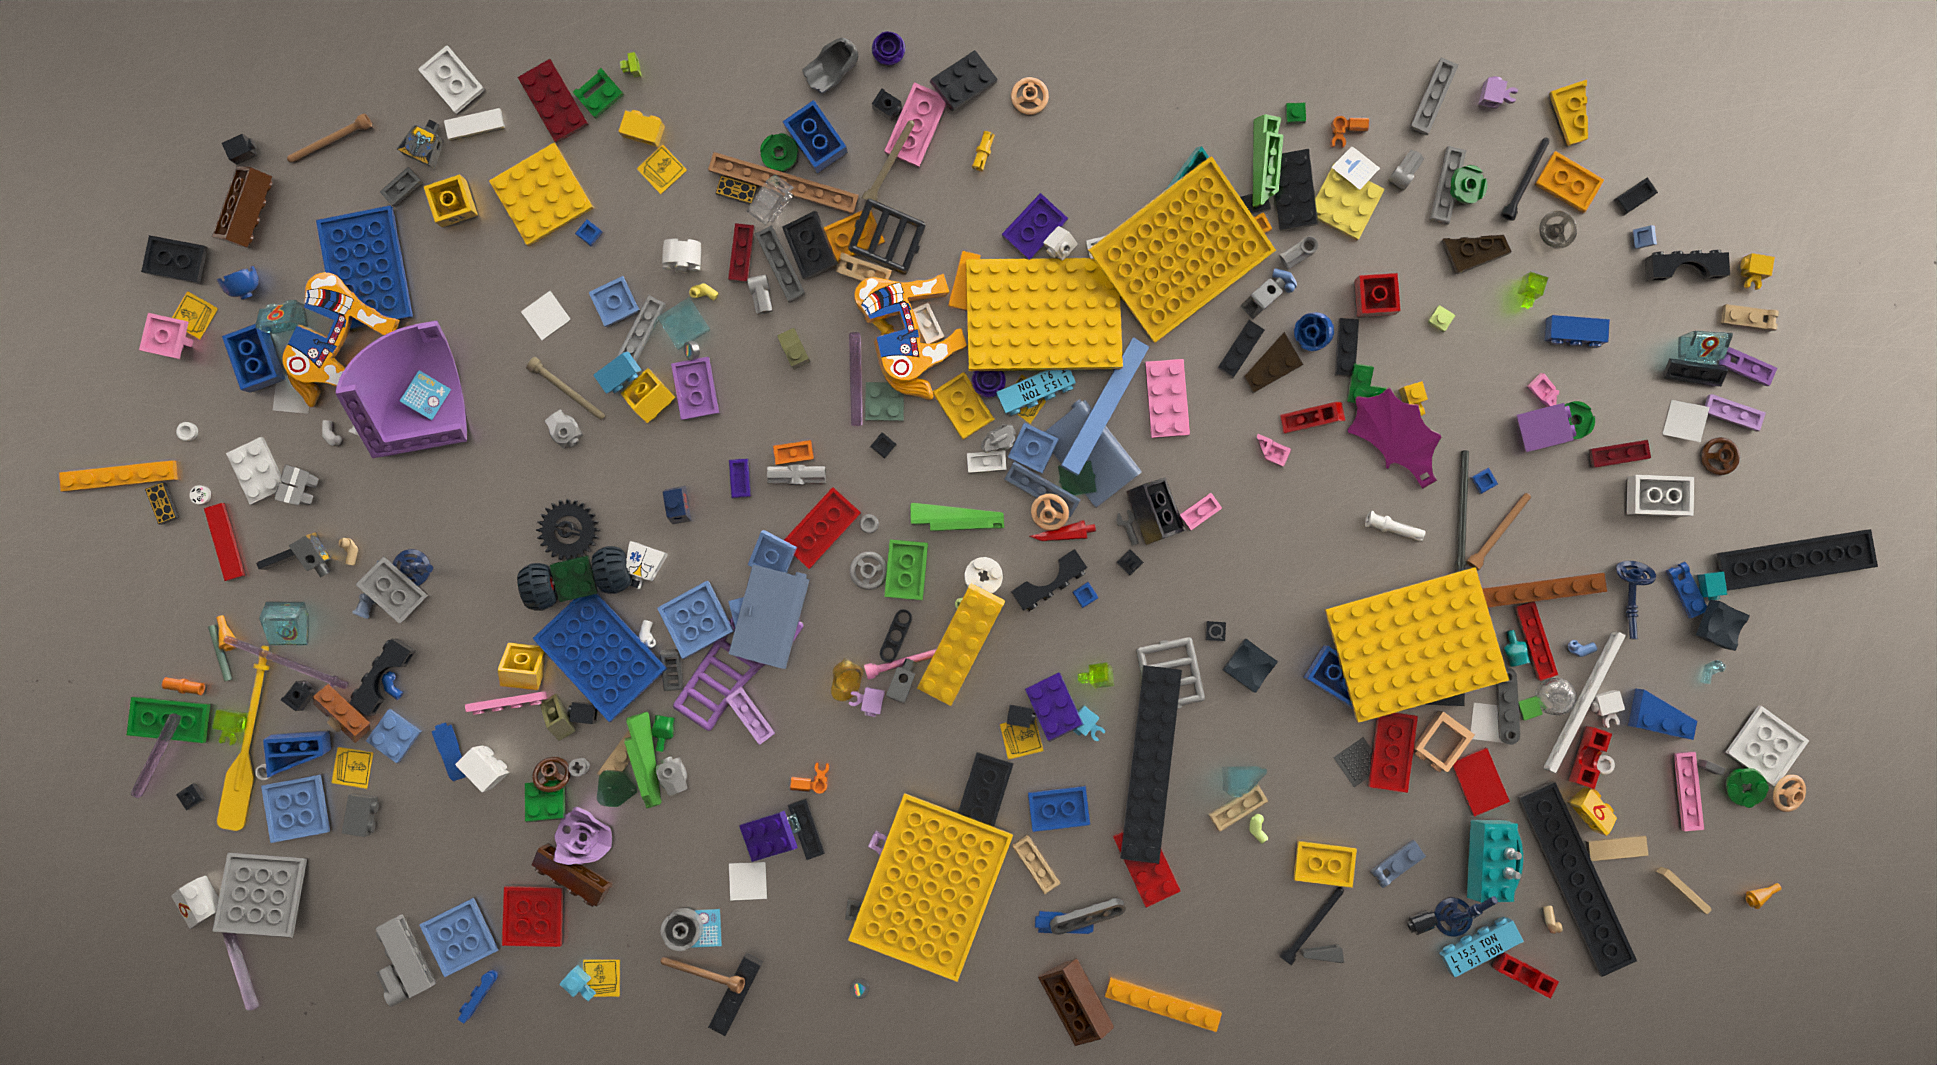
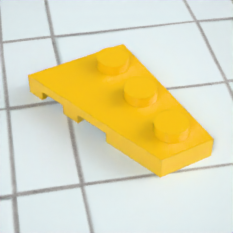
(1570, 109)

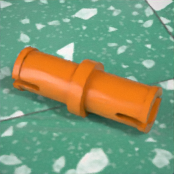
(183, 686)

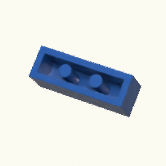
(1577, 330)

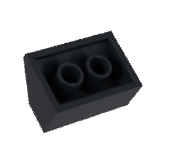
(1155, 510)

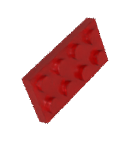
(822, 527)
(1393, 752)
(1152, 880)

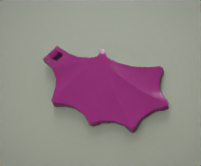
(1397, 433)

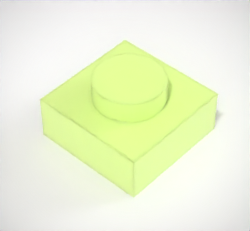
(1441, 318)

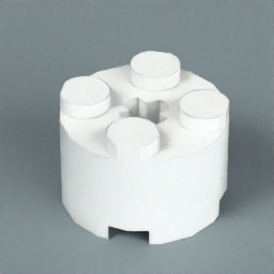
(681, 255)
(993, 571)

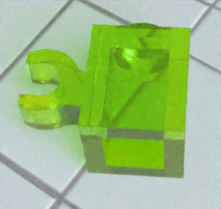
(1532, 288)
(1099, 675)
(230, 723)

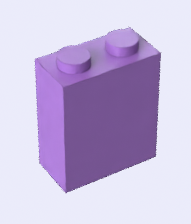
(1546, 427)

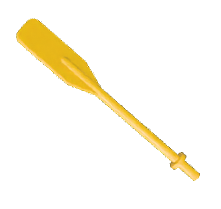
(240, 775)

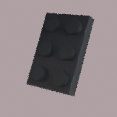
(963, 80)
(810, 245)
(174, 259)

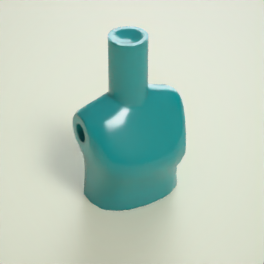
(1516, 650)

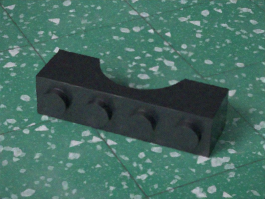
(1710, 265)
(1069, 566)
(368, 696)
(732, 1001)

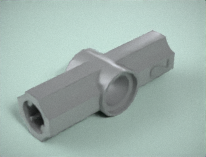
(796, 474)

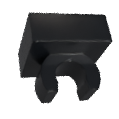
(1129, 562)
(190, 796)

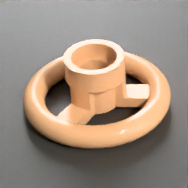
(1030, 88)
(1044, 517)
(1793, 794)

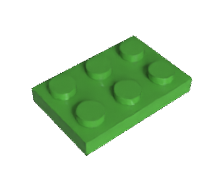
(906, 569)

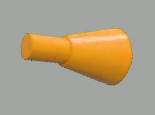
(223, 631)
(1758, 897)

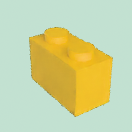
(641, 128)

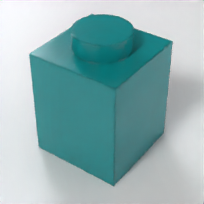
(1712, 585)

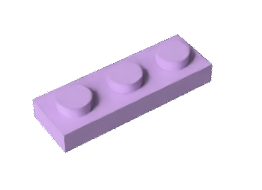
(1734, 412)
(750, 715)

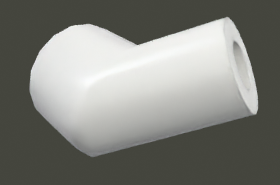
(645, 635)

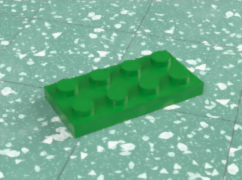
(149, 716)

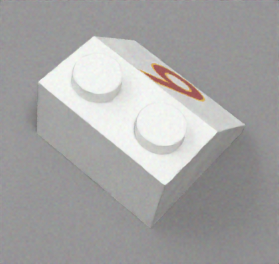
(196, 901)

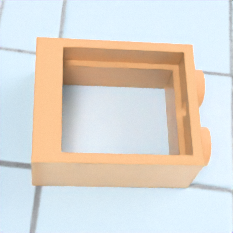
(1442, 717)

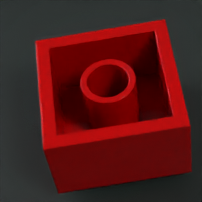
(1377, 295)

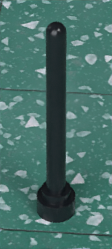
(1510, 211)
(1290, 954)

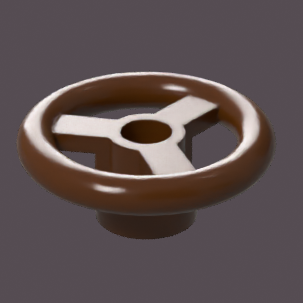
(1728, 456)
(546, 766)

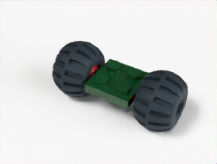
(573, 578)

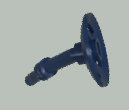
(416, 567)
(1634, 579)
(1456, 916)

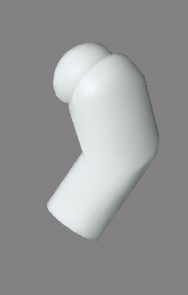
(328, 435)

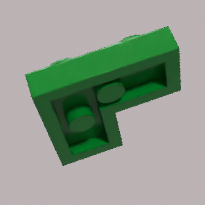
(1361, 383)

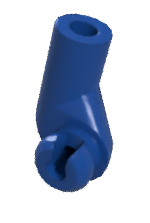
(387, 681)

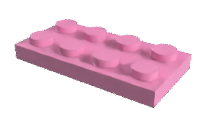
(925, 109)
(1167, 398)

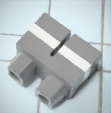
(293, 494)

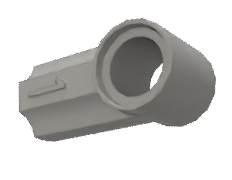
(1404, 173)
(1298, 252)
(760, 289)
(392, 986)

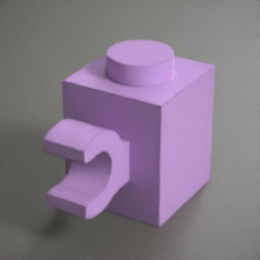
(1494, 92)
(871, 701)

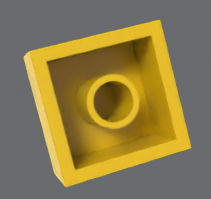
(450, 200)

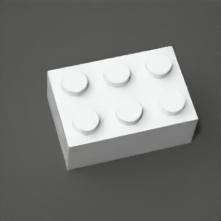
(1660, 495)

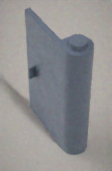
(1108, 458)
(769, 616)

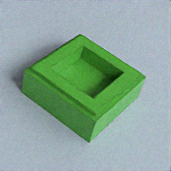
(1529, 708)

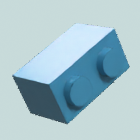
(617, 373)

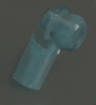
(1711, 669)

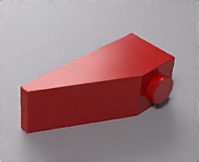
(1313, 417)

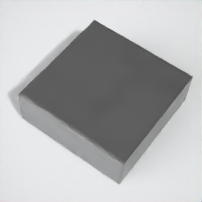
(1711, 767)

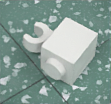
(1608, 704)

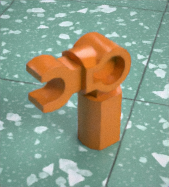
(1340, 125)
(805, 784)

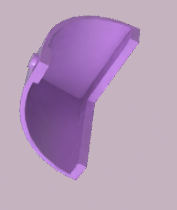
(379, 378)

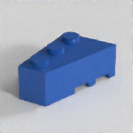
(1658, 716)
(292, 749)

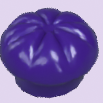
(888, 48)
(988, 382)

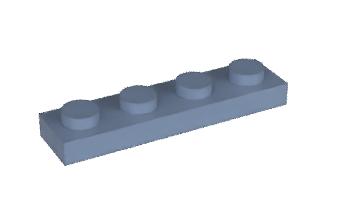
(1038, 486)

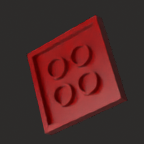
(532, 916)

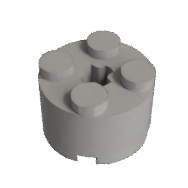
(671, 932)

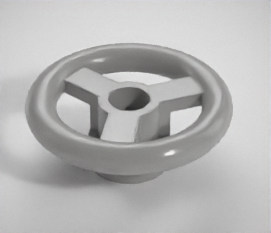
(858, 560)

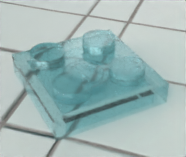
(683, 323)

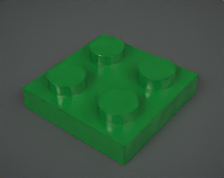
(544, 805)

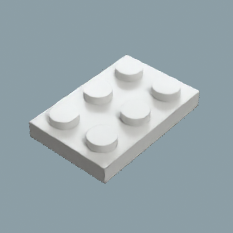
(451, 79)
(255, 470)

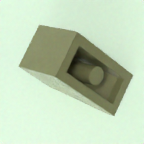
(793, 348)
(556, 717)

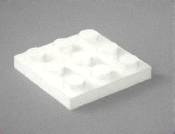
(1767, 745)

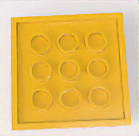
(541, 194)

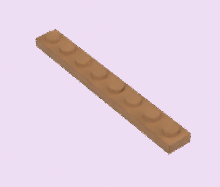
(803, 188)

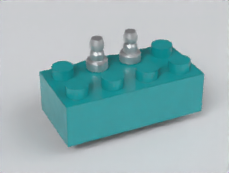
(1494, 860)

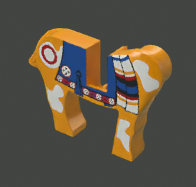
(901, 353)
(312, 355)

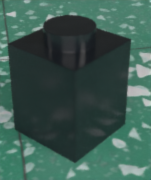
(239, 149)
(582, 713)
(1020, 716)

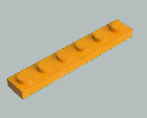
(118, 476)
(1163, 1004)

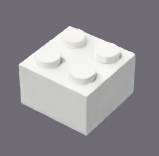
(482, 768)

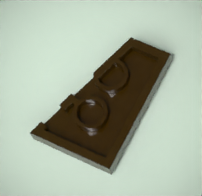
(1472, 252)
(1273, 365)

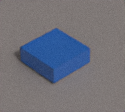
(588, 232)
(1484, 480)
(1085, 595)

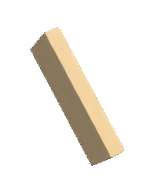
(1238, 808)
(1617, 848)
(1036, 864)
(1684, 890)

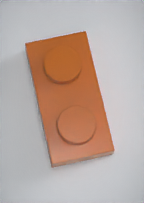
(793, 452)

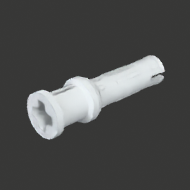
(1386, 524)

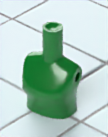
(662, 730)

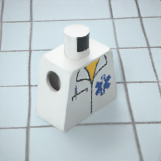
(643, 563)

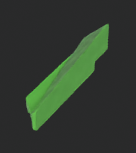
(1266, 157)
(953, 518)
(642, 758)

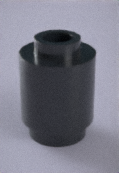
(1422, 922)

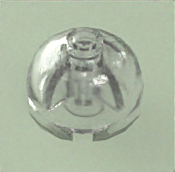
(1556, 696)

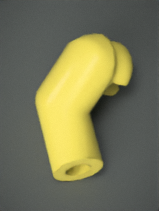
(703, 290)

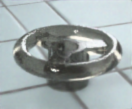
(1552, 234)

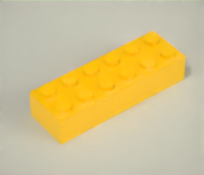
(961, 644)

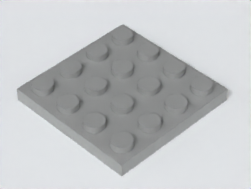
(260, 895)

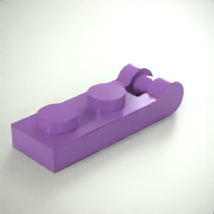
(1749, 367)

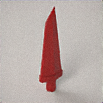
(1072, 531)

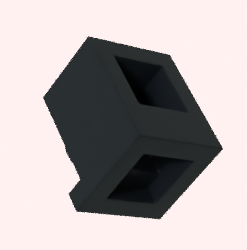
(888, 112)
(306, 694)

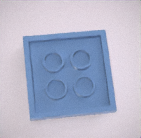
(695, 619)
(295, 808)
(459, 937)

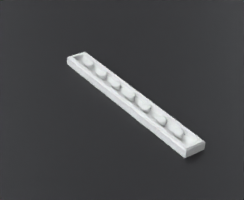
(1584, 702)

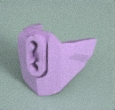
(572, 847)

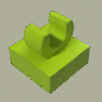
(631, 65)

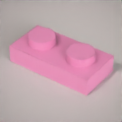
(1200, 511)

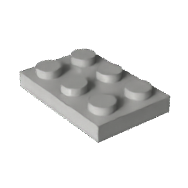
(391, 589)

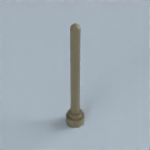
(872, 193)
(535, 366)

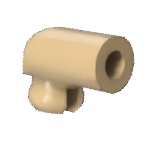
(351, 549)
(1550, 920)

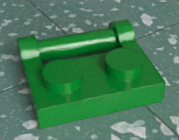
(602, 97)

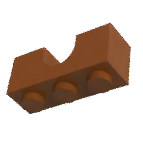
(348, 718)

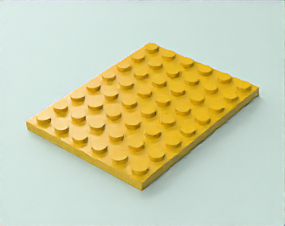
(1182, 249)
(1041, 315)
(1416, 645)
(930, 887)

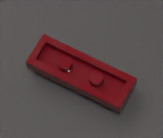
(741, 252)
(1620, 453)

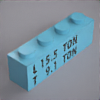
(1034, 389)
(1481, 946)

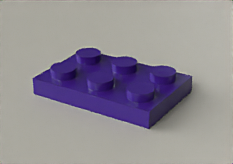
(1034, 226)
(1054, 707)
(768, 836)

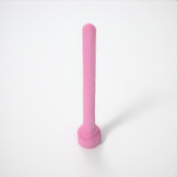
(873, 670)

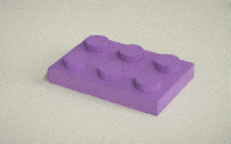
(695, 388)

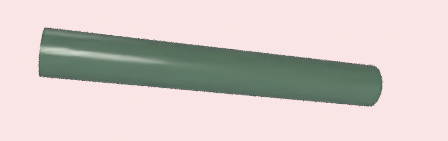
(220, 653)

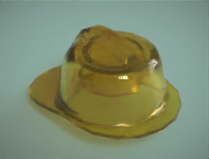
(845, 680)

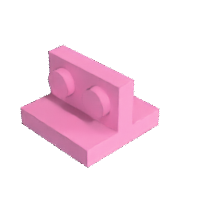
(164, 336)

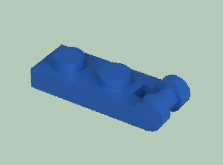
(1687, 590)
(477, 995)

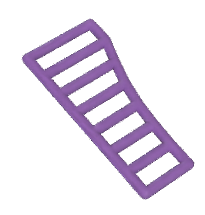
(699, 674)

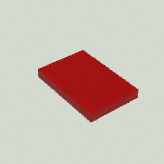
(1480, 782)

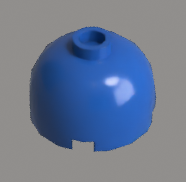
(240, 283)
(1314, 331)

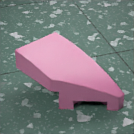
(1544, 390)
(1273, 451)

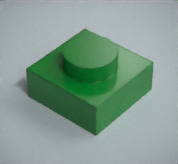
(1295, 113)

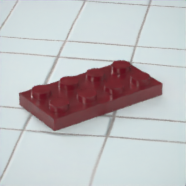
(553, 101)

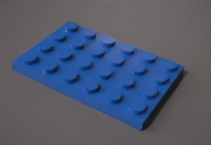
(368, 259)
(600, 654)

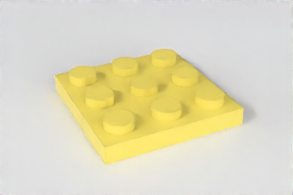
(1345, 206)

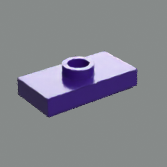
(740, 478)

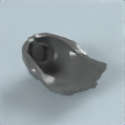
(831, 64)

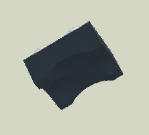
(1722, 625)
(1250, 665)

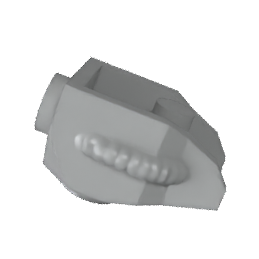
(563, 429)
(999, 438)
(672, 775)

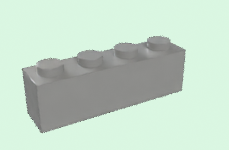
(405, 956)

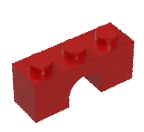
(1591, 747)
(1525, 974)

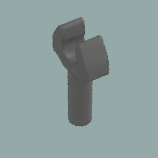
(1128, 526)

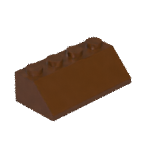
(242, 206)
(575, 877)
(1076, 1002)

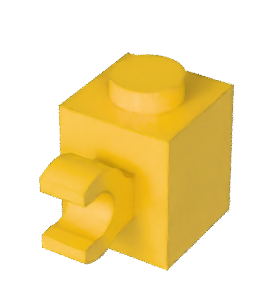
(1757, 268)
(1414, 394)

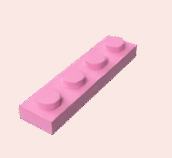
(514, 702)
(1688, 791)

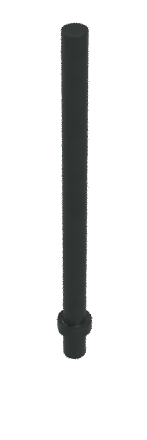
(1461, 563)

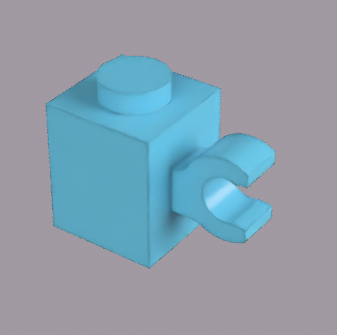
(1089, 720)
(577, 982)

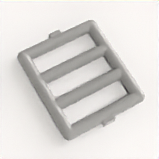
(1190, 660)

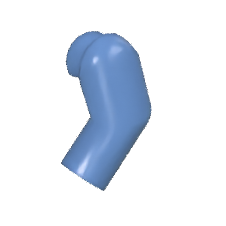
(1290, 282)
(1580, 650)

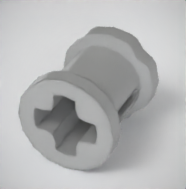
(575, 771)

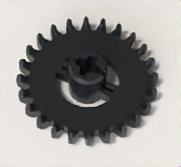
(550, 524)

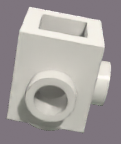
(1060, 243)

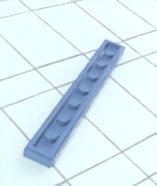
(1104, 407)

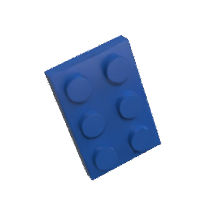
(1059, 808)

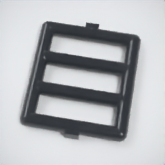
(904, 219)

